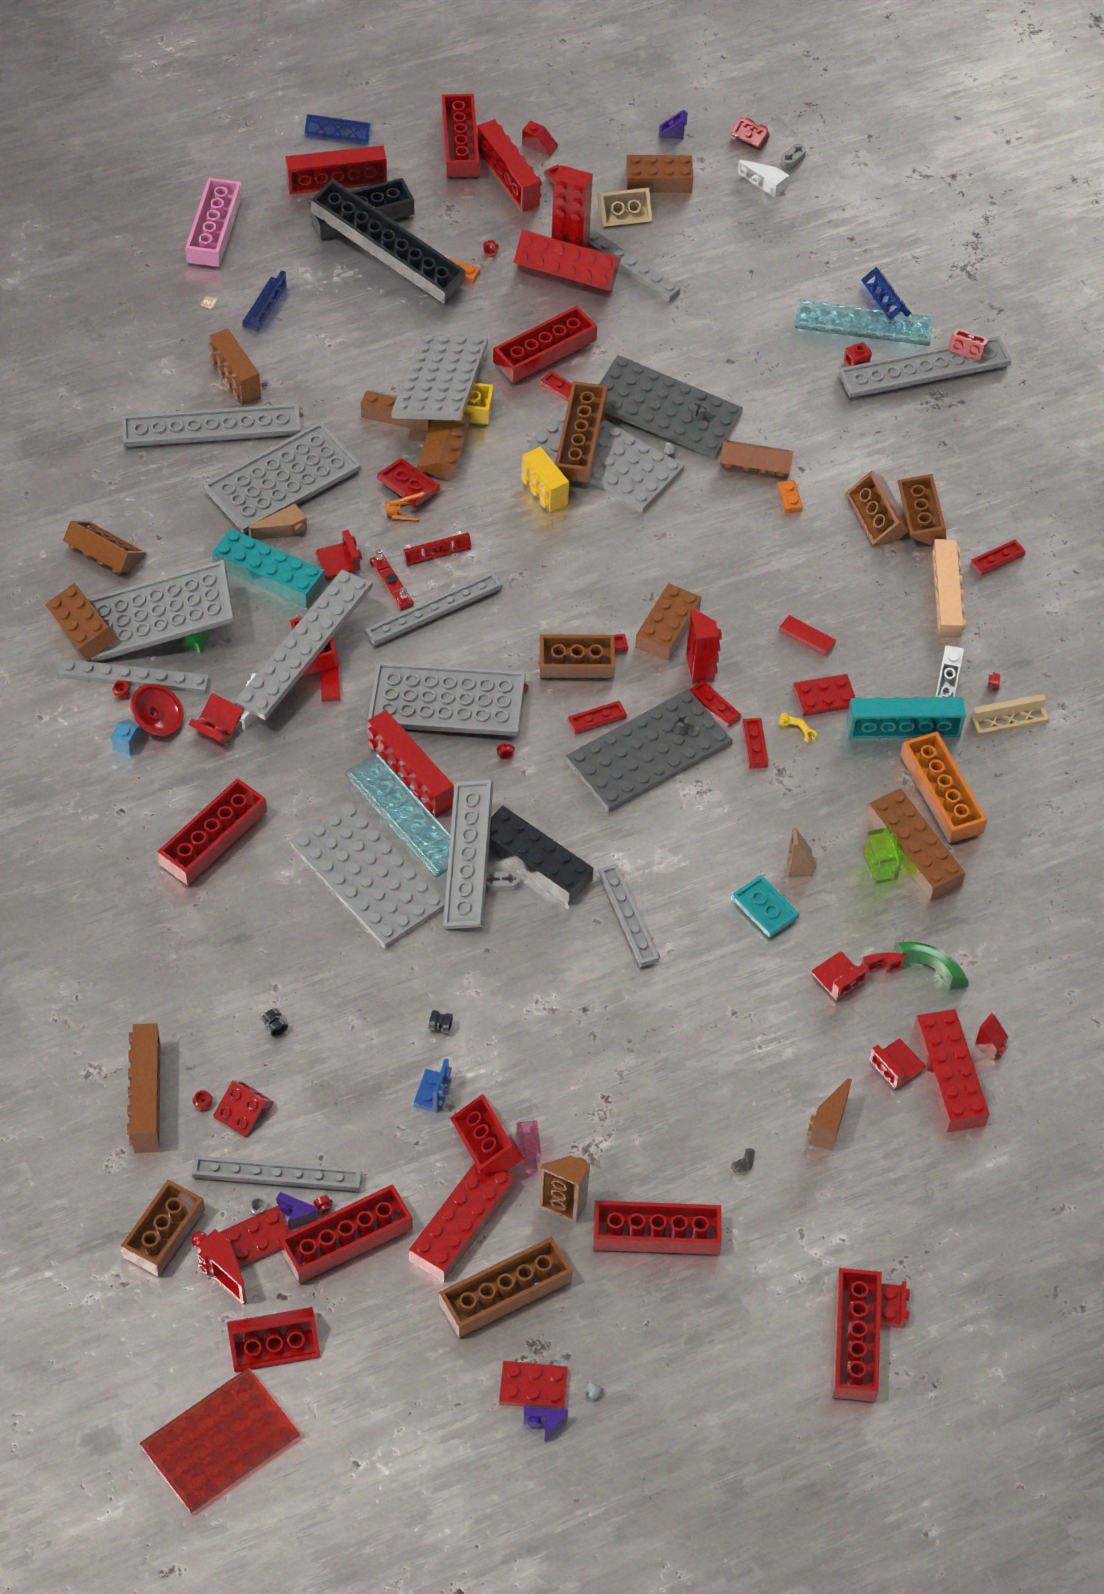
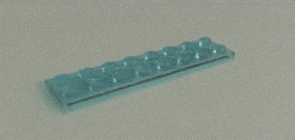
(863, 322)
(402, 812)

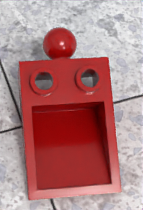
(218, 1259)

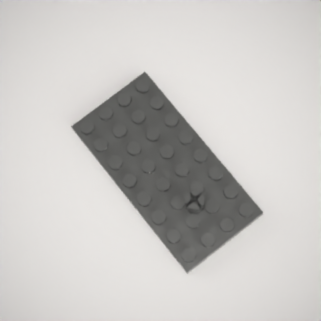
(669, 407)
(648, 750)

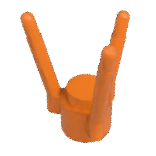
(393, 507)

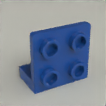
(432, 1088)

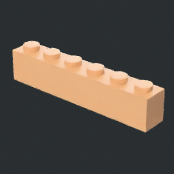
(948, 587)

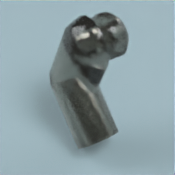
(744, 1164)

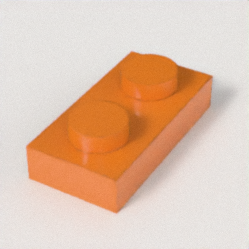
(472, 272)
(789, 496)

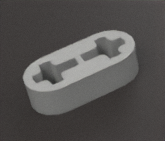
(790, 159)
(501, 882)

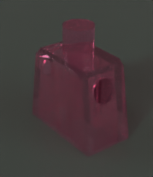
(529, 1144)

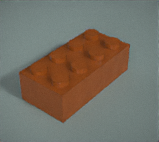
(660, 173)
(234, 366)
(81, 621)
(667, 622)
(576, 656)
(162, 1227)

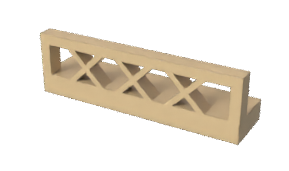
(1007, 711)

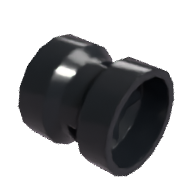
(440, 1021)
(275, 1023)

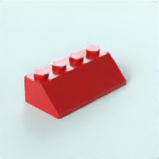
(702, 647)
(486, 1136)
(273, 1339)

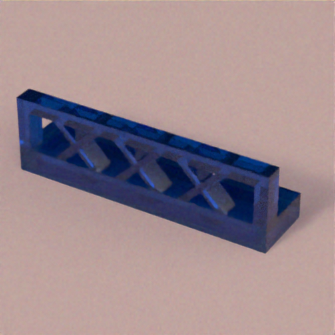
(357, 125)
(893, 299)
(265, 302)

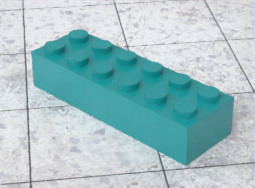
(269, 568)
(905, 717)

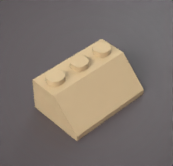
(624, 207)

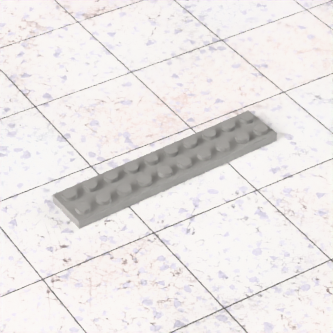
(919, 368)
(210, 425)
(303, 644)

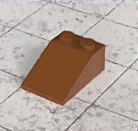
(826, 1123)

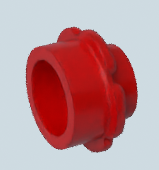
(490, 251)
(994, 680)
(121, 685)
(505, 751)
(202, 1095)
(323, 1204)

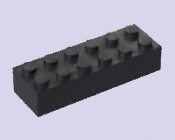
(389, 198)
(538, 856)

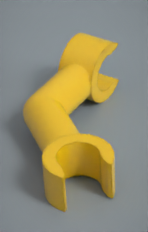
(786, 719)

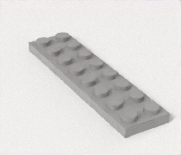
(468, 854)

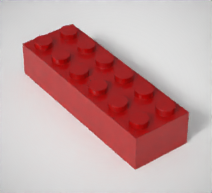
(460, 135)
(509, 165)
(347, 167)
(572, 205)
(567, 260)
(544, 344)
(410, 763)
(212, 831)
(951, 1070)
(460, 1221)
(657, 1227)
(346, 1233)
(857, 1334)

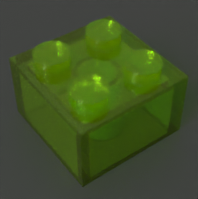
(883, 855)

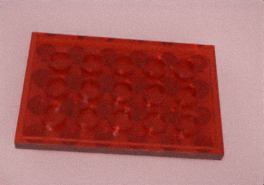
(219, 1440)

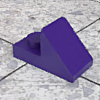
(674, 126)
(300, 1211)
(551, 1418)

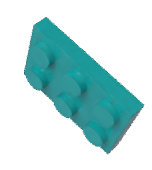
(765, 906)

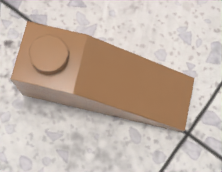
(280, 524)
(800, 857)

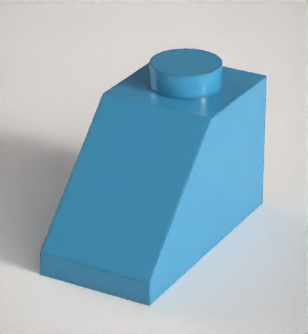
(126, 736)

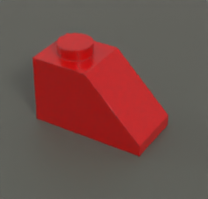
(538, 138)
(991, 1038)

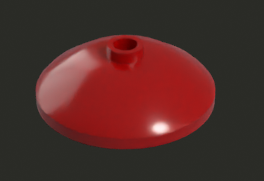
(156, 709)

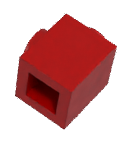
(857, 354)

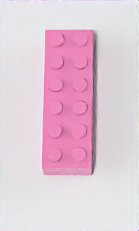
(213, 222)

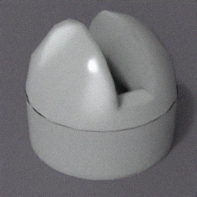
(669, 449)
(254, 1202)
(592, 1390)

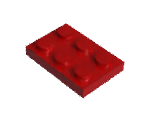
(407, 481)
(824, 694)
(257, 1236)
(533, 1385)

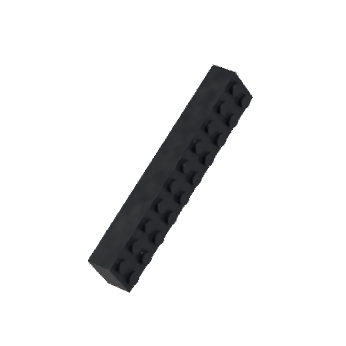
(387, 241)

